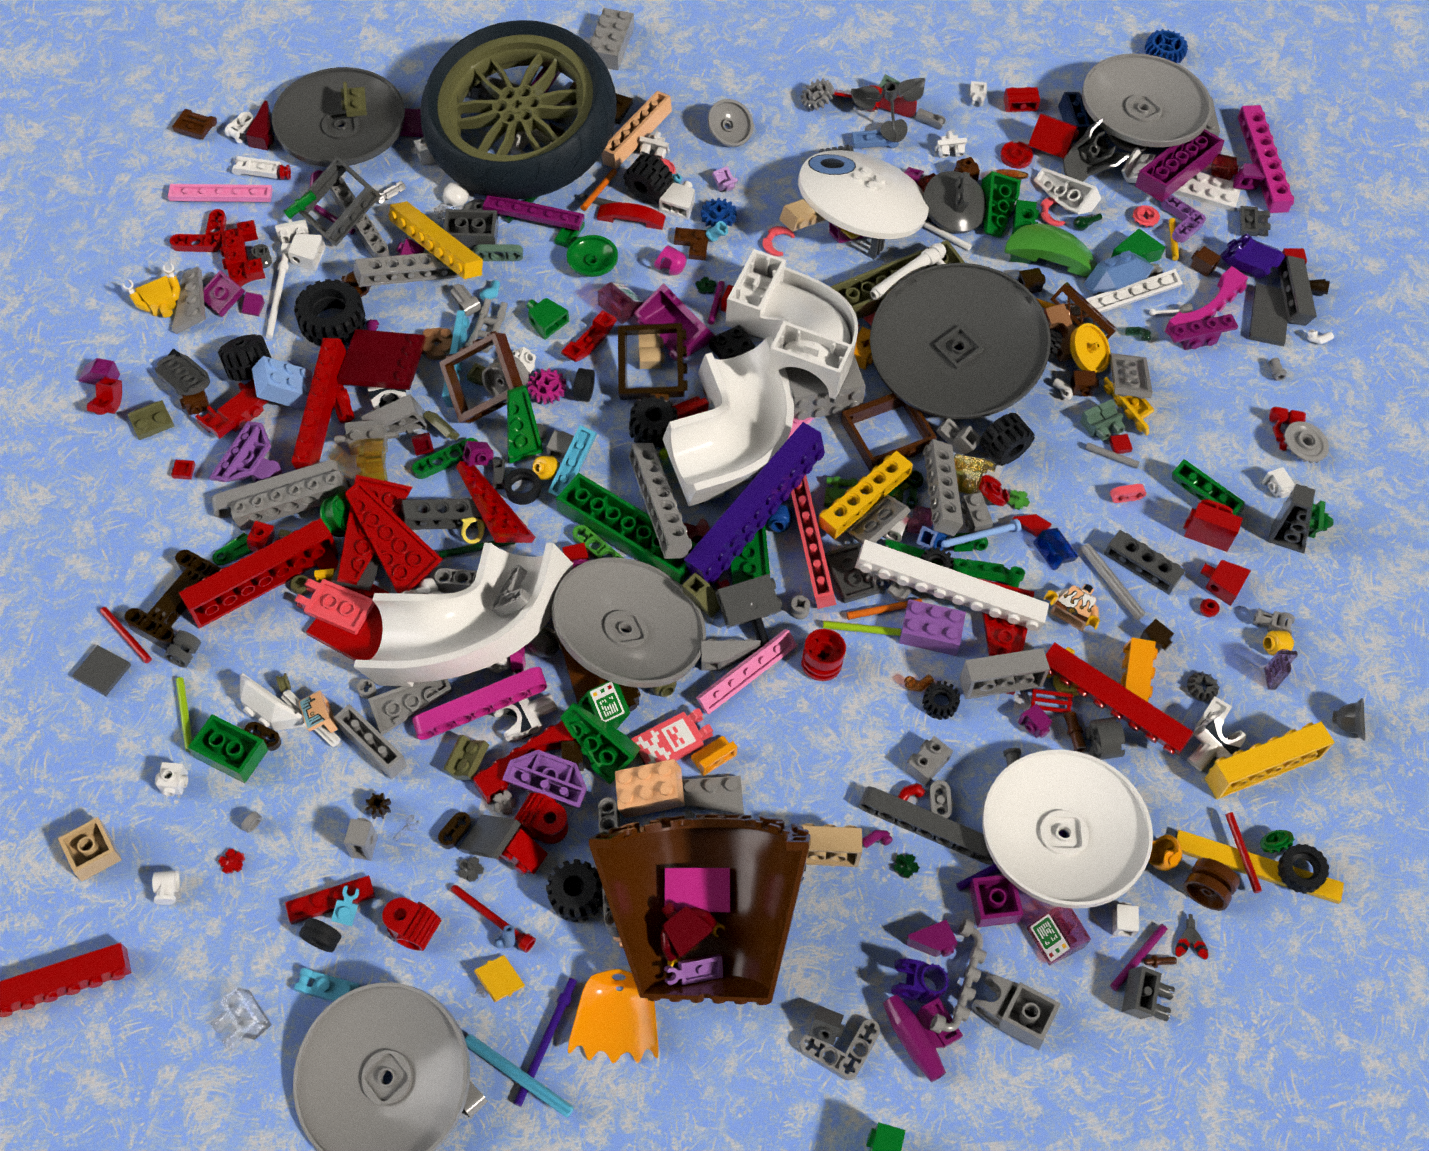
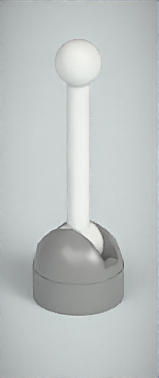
(1183, 309)

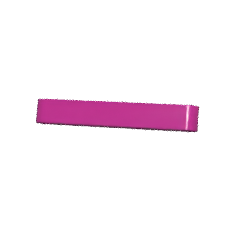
(479, 703)

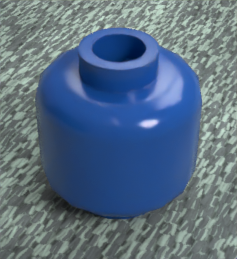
(781, 519)

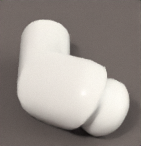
(1319, 339)
(1065, 389)

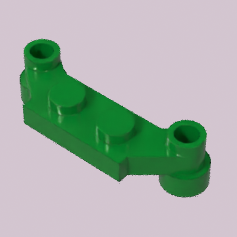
(990, 571)

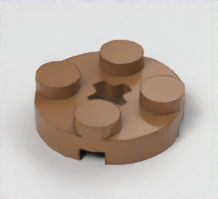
(437, 335)

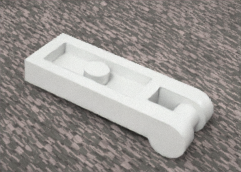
(256, 167)

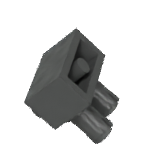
(1142, 992)

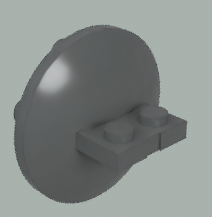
(955, 201)

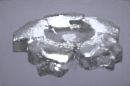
(440, 211)

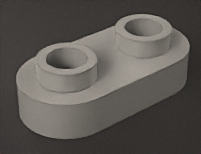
(940, 802)

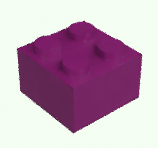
(995, 901)

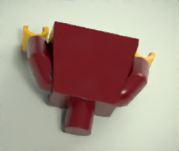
(685, 930)

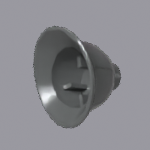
(1351, 718)

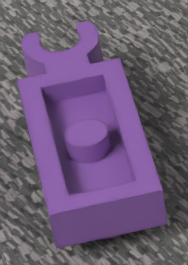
(696, 970)

